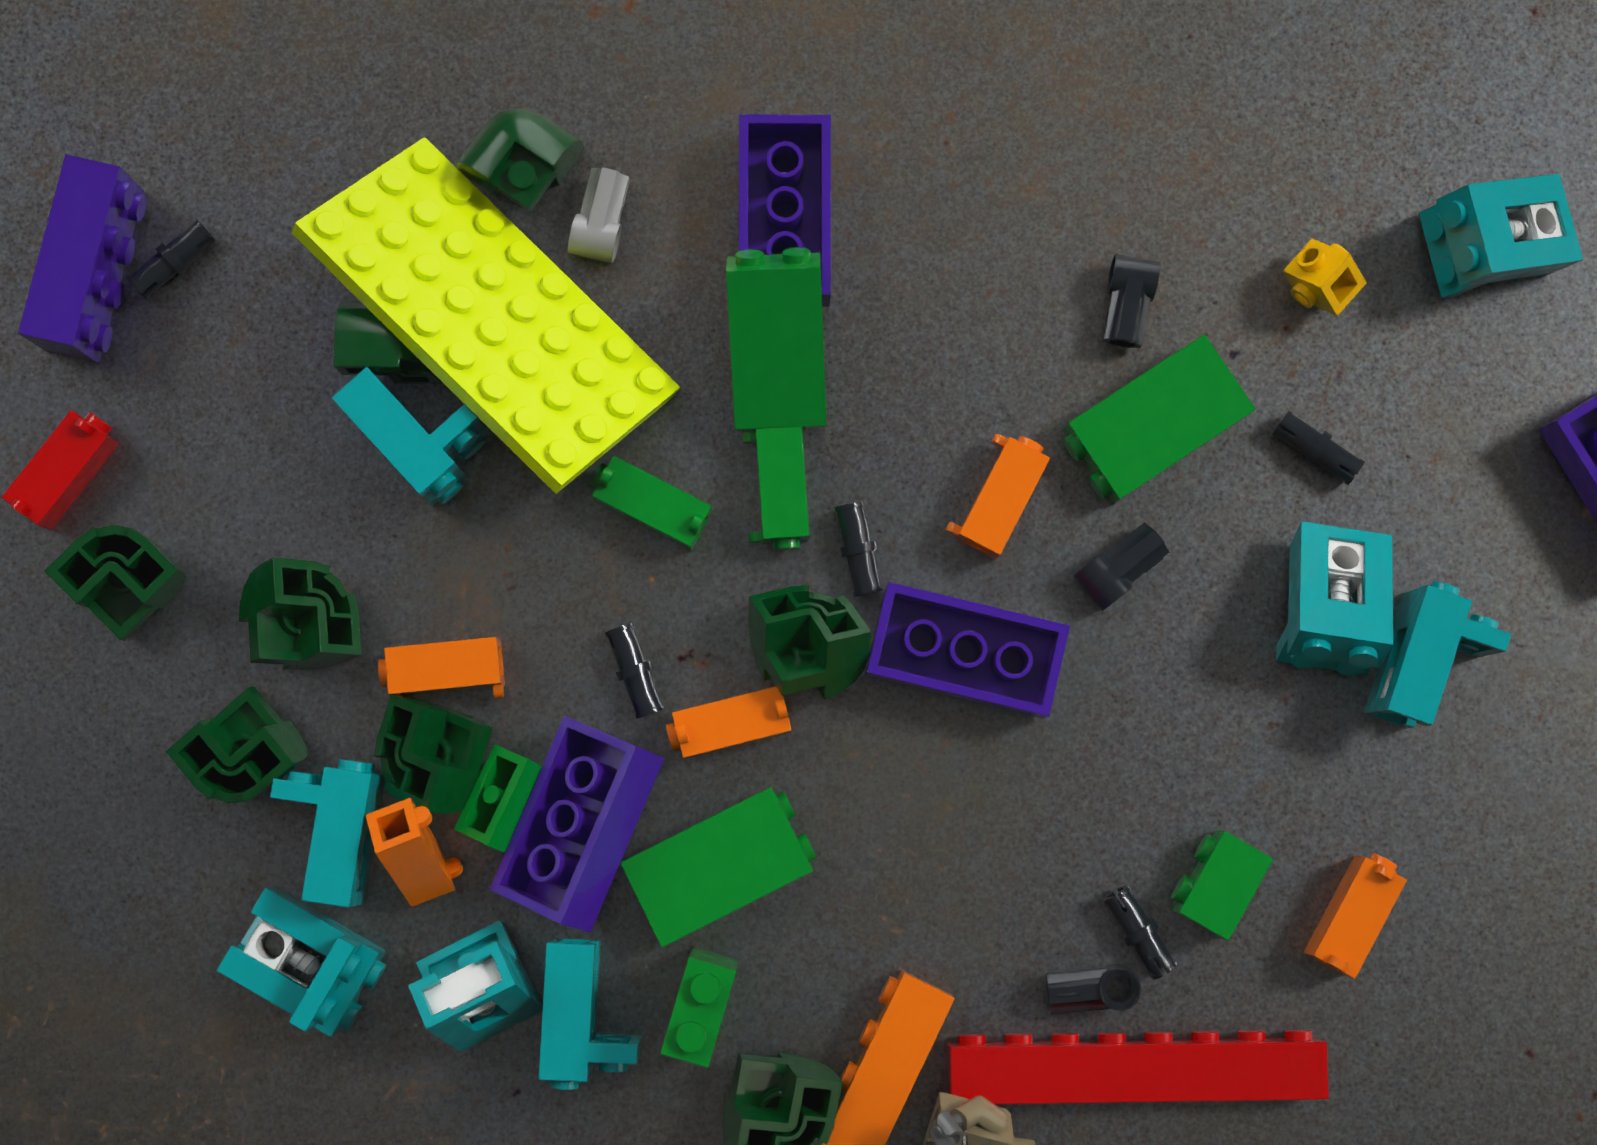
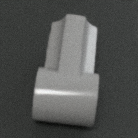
(597, 227)

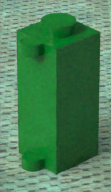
(781, 487)
(650, 502)

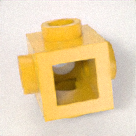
(1324, 277)

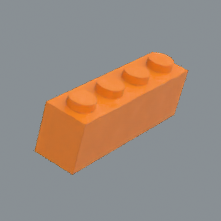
(890, 1060)

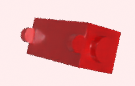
(61, 469)

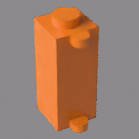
(1002, 495)
(443, 667)
(729, 722)
(412, 851)
(1356, 914)

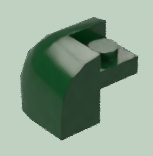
(520, 156)
(366, 342)
(117, 576)
(299, 615)
(807, 640)
(239, 750)
(430, 753)
(780, 1101)

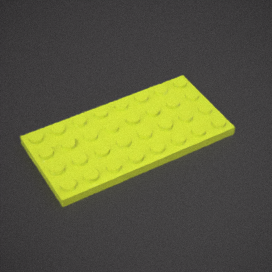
(487, 312)

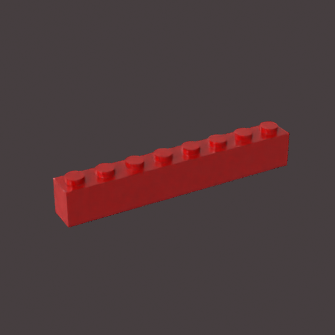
(1139, 1069)

